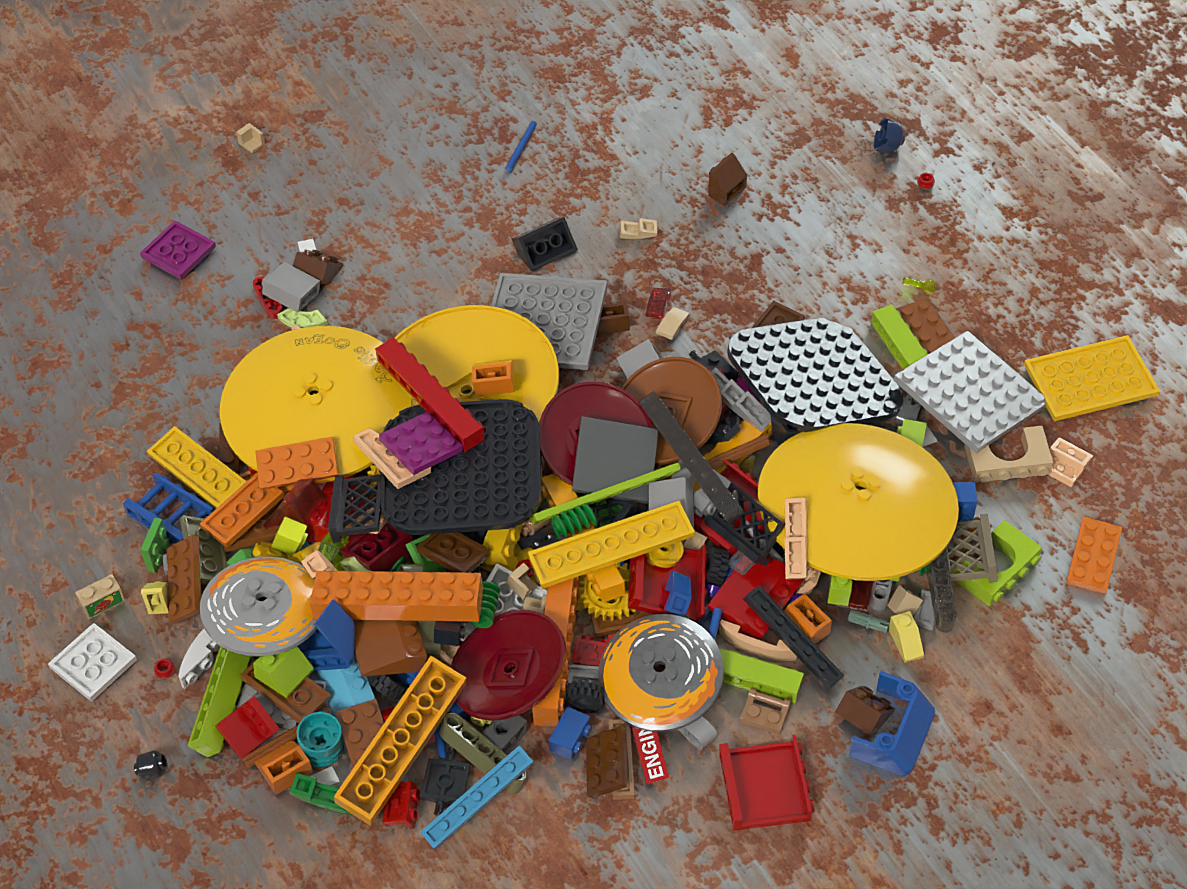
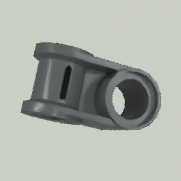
(909, 411)

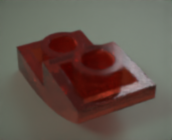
(658, 302)

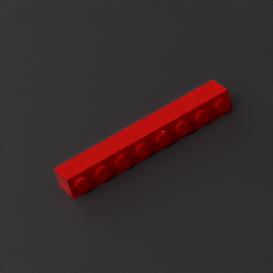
(429, 393)

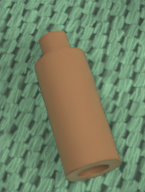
(530, 529)

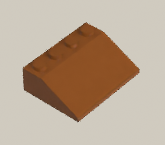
(388, 647)

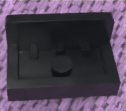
(536, 539)

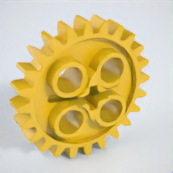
(606, 609)

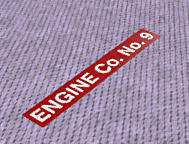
(649, 753)

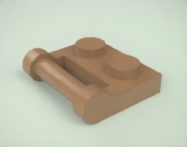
(765, 717)

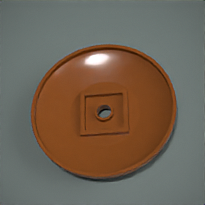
(687, 390)

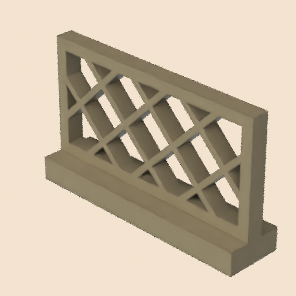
(983, 547)

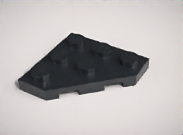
(726, 428)

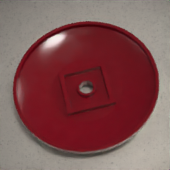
(562, 417)
(515, 640)

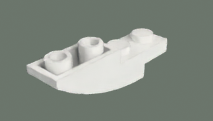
(197, 658)

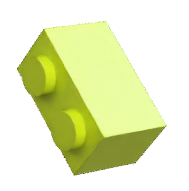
(290, 536)

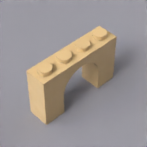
(1035, 462)

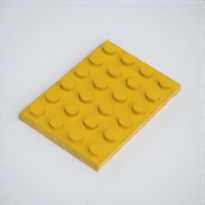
(1091, 378)

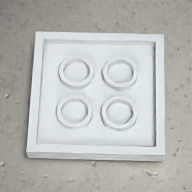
(92, 662)

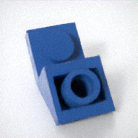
(680, 594)

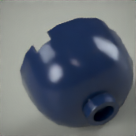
(889, 136)

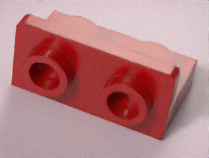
(588, 651)
(402, 806)

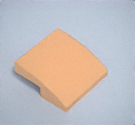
(1068, 461)

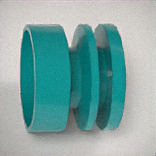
(315, 731)

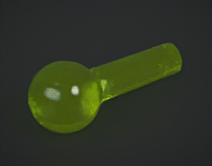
(928, 285)

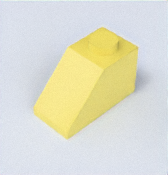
(156, 597)
(906, 636)

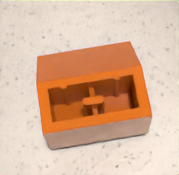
(493, 377)
(809, 618)
(282, 765)

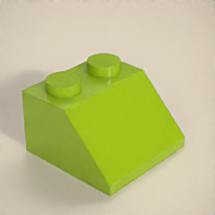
(283, 670)

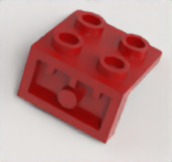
(247, 727)

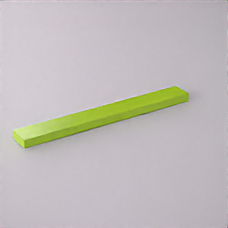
(606, 493)

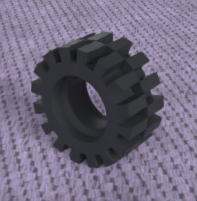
(716, 565)
(388, 685)
(584, 696)

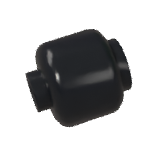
(150, 765)

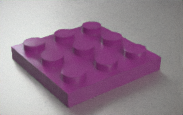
(178, 250)
(420, 443)

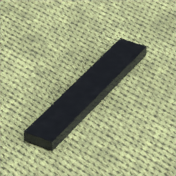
(793, 637)

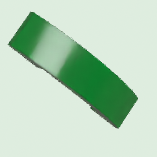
(315, 793)

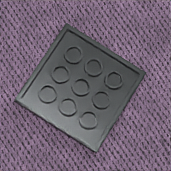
(613, 454)

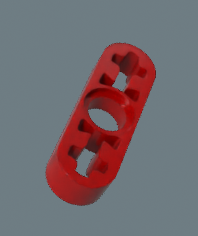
(266, 303)

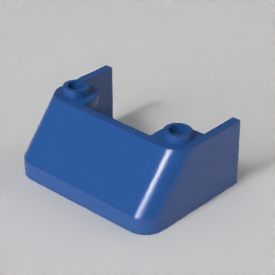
(333, 642)
(899, 751)

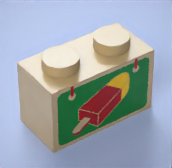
(100, 596)

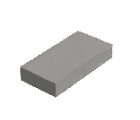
(924, 615)

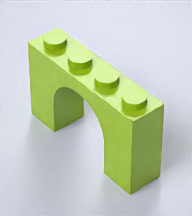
(1022, 553)

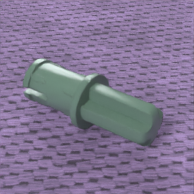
(868, 621)

